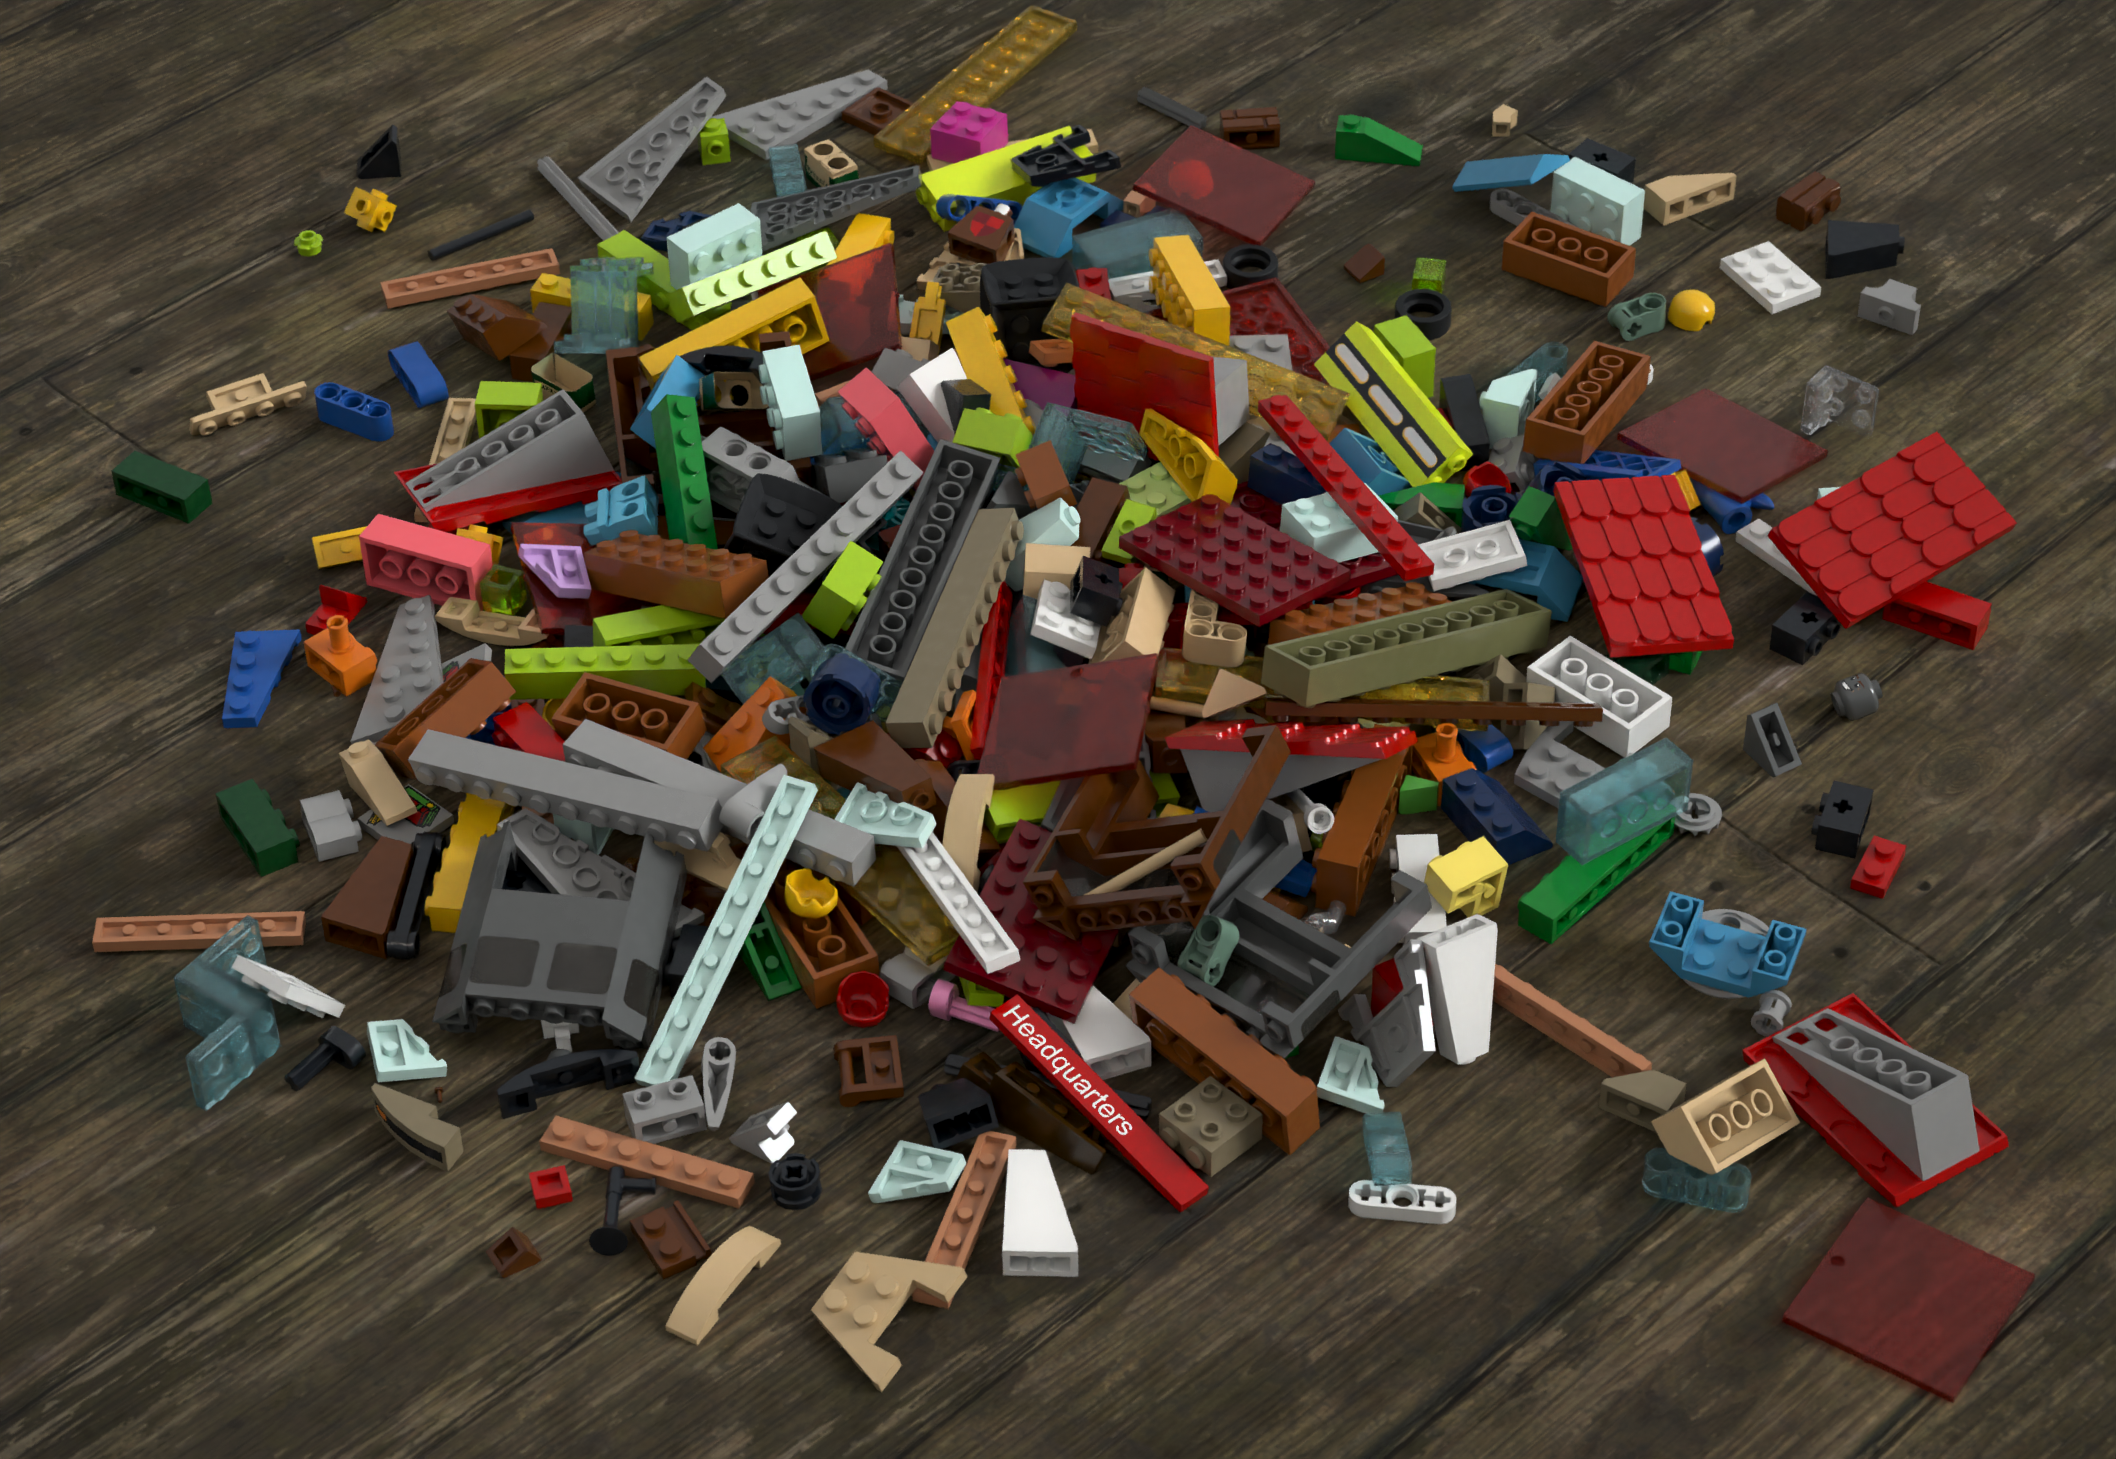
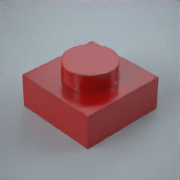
(550, 1187)

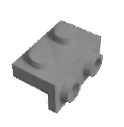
(1515, 463)

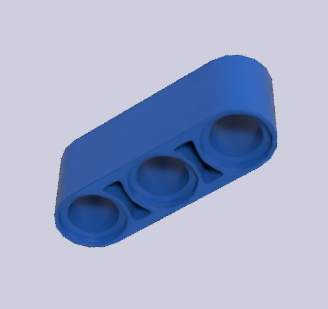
(967, 203)
(418, 374)
(354, 411)
(1485, 748)

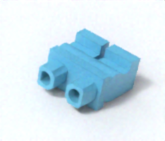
(622, 509)

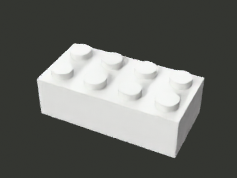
(1631, 706)

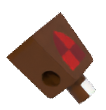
(983, 235)

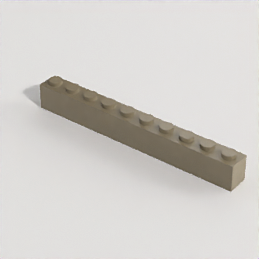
(954, 628)

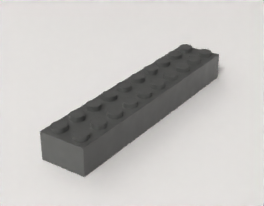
(923, 556)

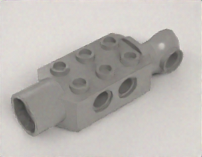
(733, 464)

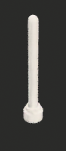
(1316, 816)

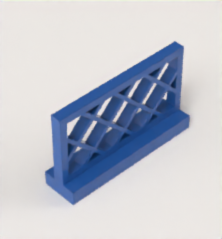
(1619, 465)

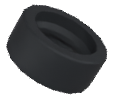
(1249, 256)
(1426, 301)

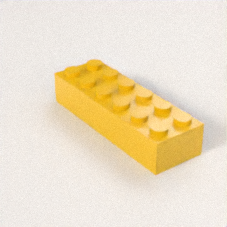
(1187, 289)
(783, 309)

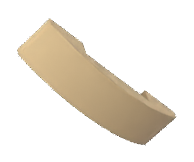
(494, 628)
(965, 822)
(717, 1279)

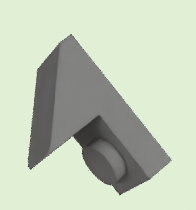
(766, 1133)

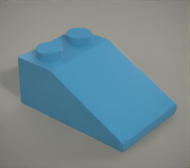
(1369, 462)

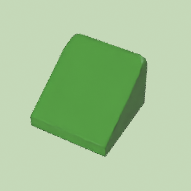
(1418, 795)

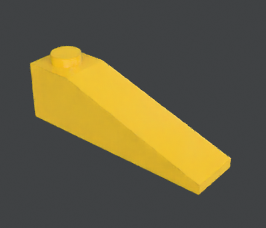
(1187, 459)

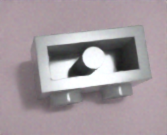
(665, 1110)

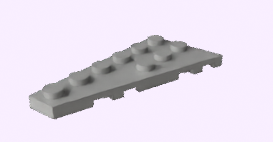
(797, 114)
(642, 161)
(406, 671)
(572, 868)

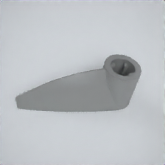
(747, 807)
(717, 1078)

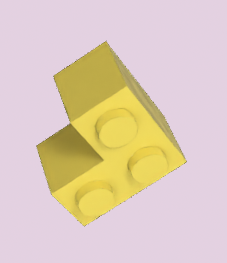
(1468, 878)

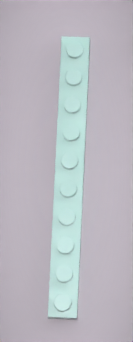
(727, 932)

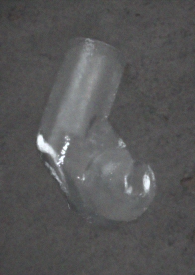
(1328, 921)

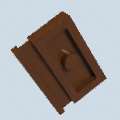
(670, 1239)

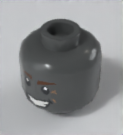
(1856, 696)

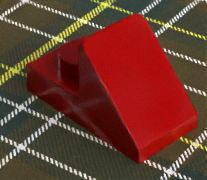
(334, 603)

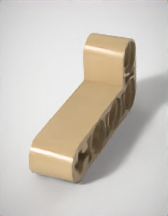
(1208, 639)

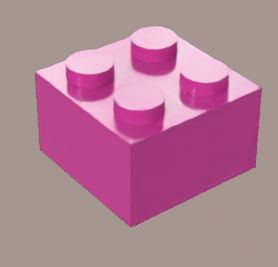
(968, 132)

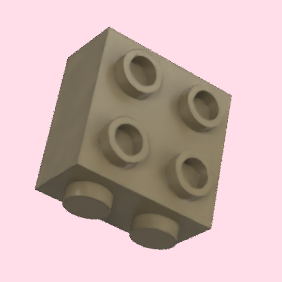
(1210, 1126)

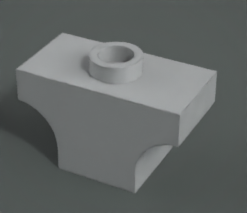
(1891, 306)

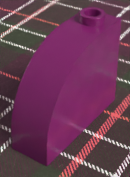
(1044, 385)

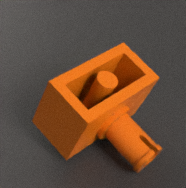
(340, 657)
(1439, 756)

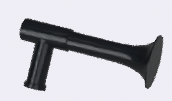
(609, 1239)

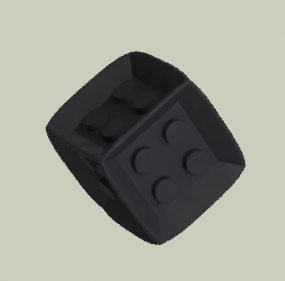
(1020, 298)
(778, 520)

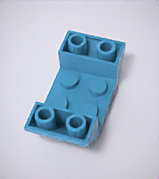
(1056, 209)
(1545, 576)
(1723, 954)

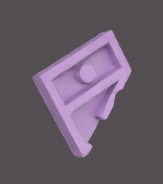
(559, 568)

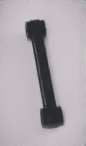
(405, 940)

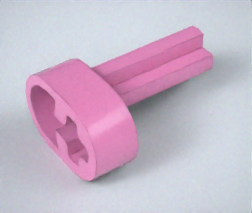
(946, 1003)

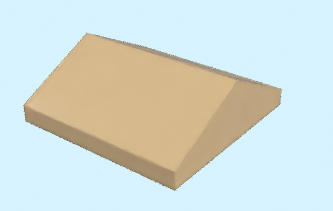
(1050, 563)

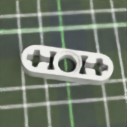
(1413, 1213)

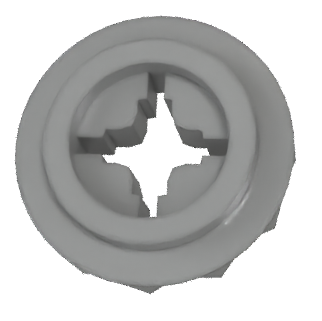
(1707, 811)

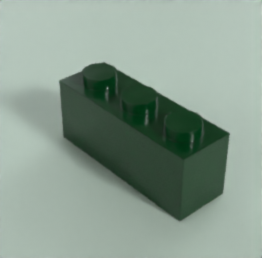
(162, 487)
(258, 827)

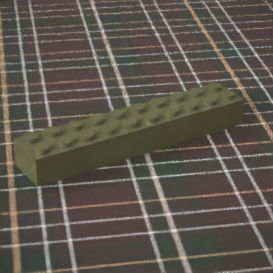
(1404, 647)

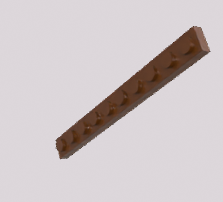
(1445, 710)

